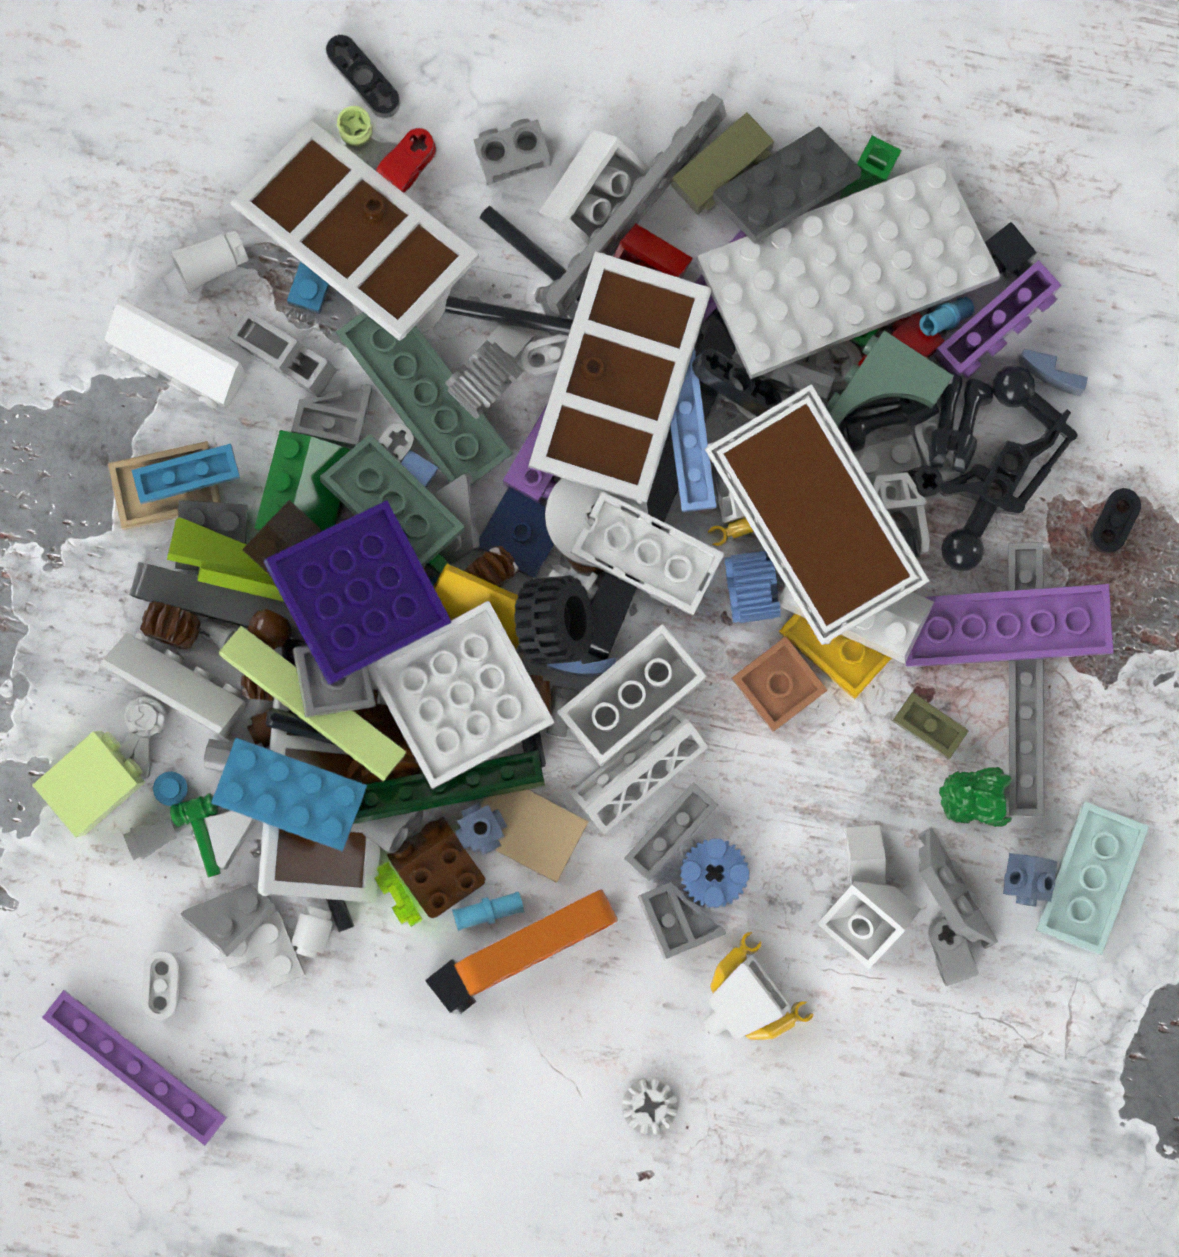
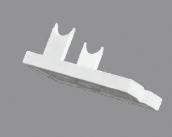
(665, 563)

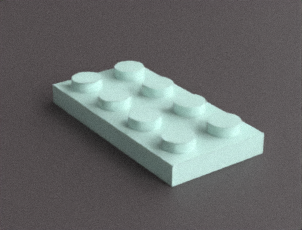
(1092, 878)

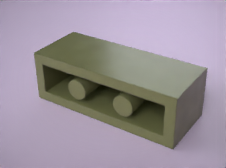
(722, 161)

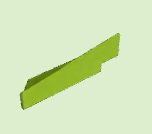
(219, 559)

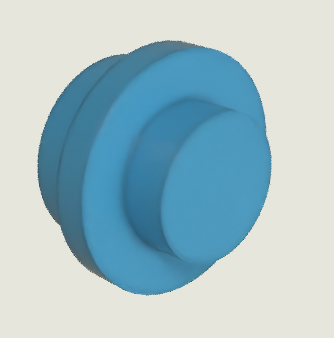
(170, 788)

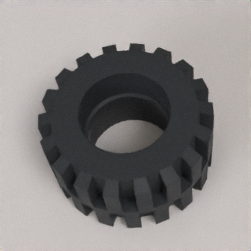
(554, 620)

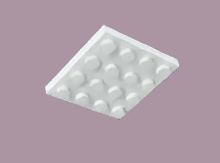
(460, 695)

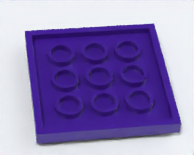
(357, 592)

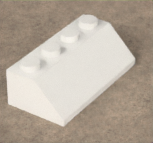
(174, 355)
(887, 631)
(174, 684)
(632, 695)

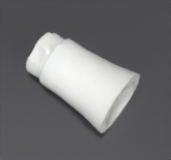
(208, 259)

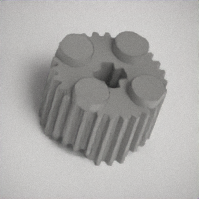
(484, 378)

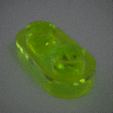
(390, 882)

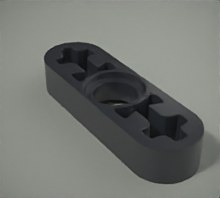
(340, 64)
(717, 372)

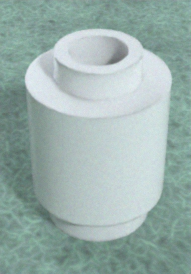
(312, 932)

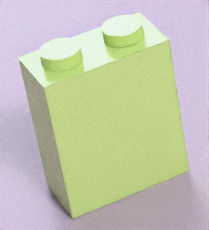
(89, 782)

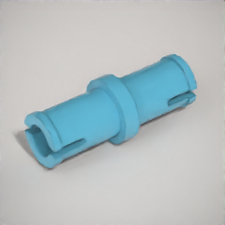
(946, 316)
(488, 911)

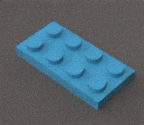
(289, 794)

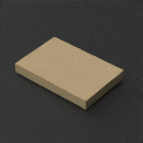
(131, 511)
(536, 831)

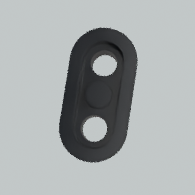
(1115, 522)

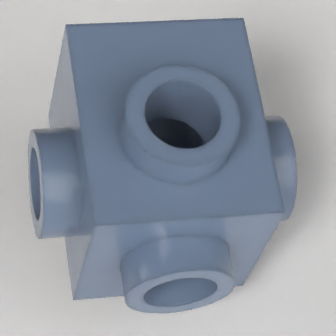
(487, 841)
(1029, 879)

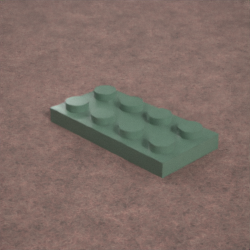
(374, 475)

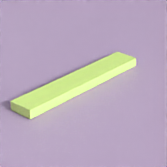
(281, 681)

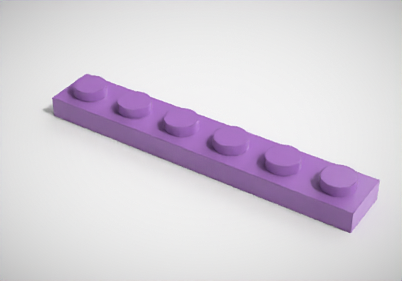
(134, 1067)

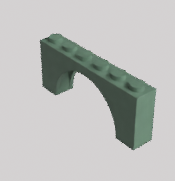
(889, 372)

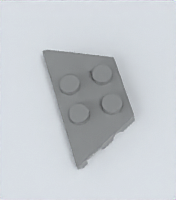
(951, 894)

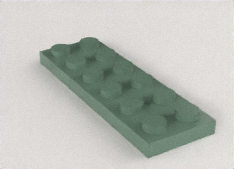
(415, 387)

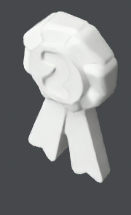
(144, 719)

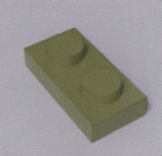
(930, 725)

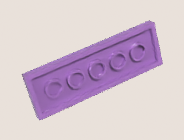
(1015, 626)

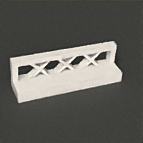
(636, 765)

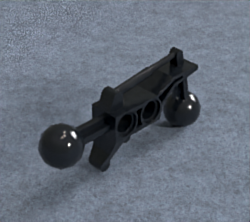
(1013, 388)

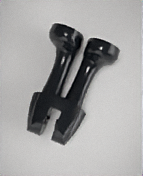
(907, 412)
(962, 440)

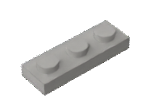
(671, 831)

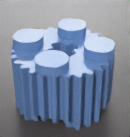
(752, 587)
(714, 853)

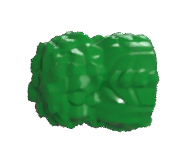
(976, 796)

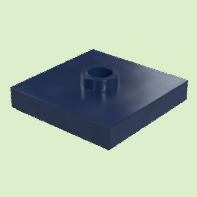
(521, 530)

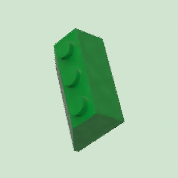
(296, 477)

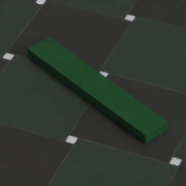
(484, 780)

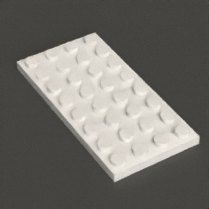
(848, 268)

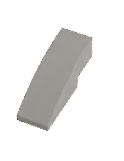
(283, 353)

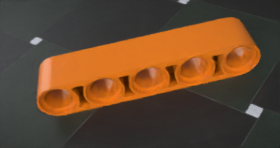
(536, 942)

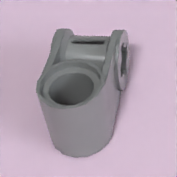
(392, 831)
(952, 957)

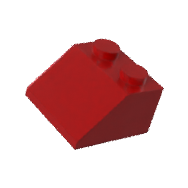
(652, 252)

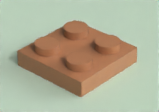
(779, 684)

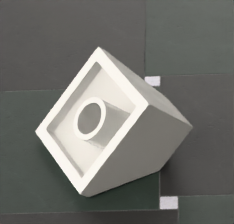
(869, 919)

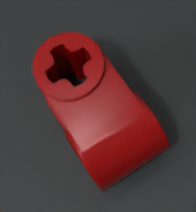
(405, 163)

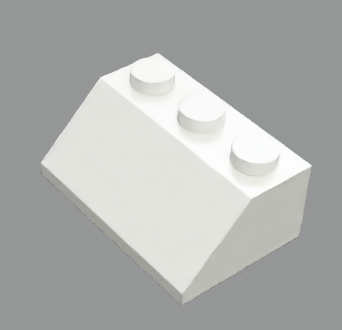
(593, 186)

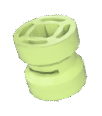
(352, 120)

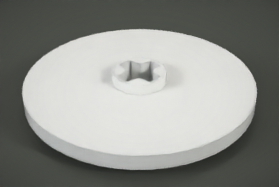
(568, 512)

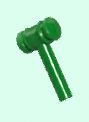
(194, 812)

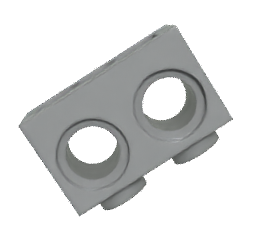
(515, 159)

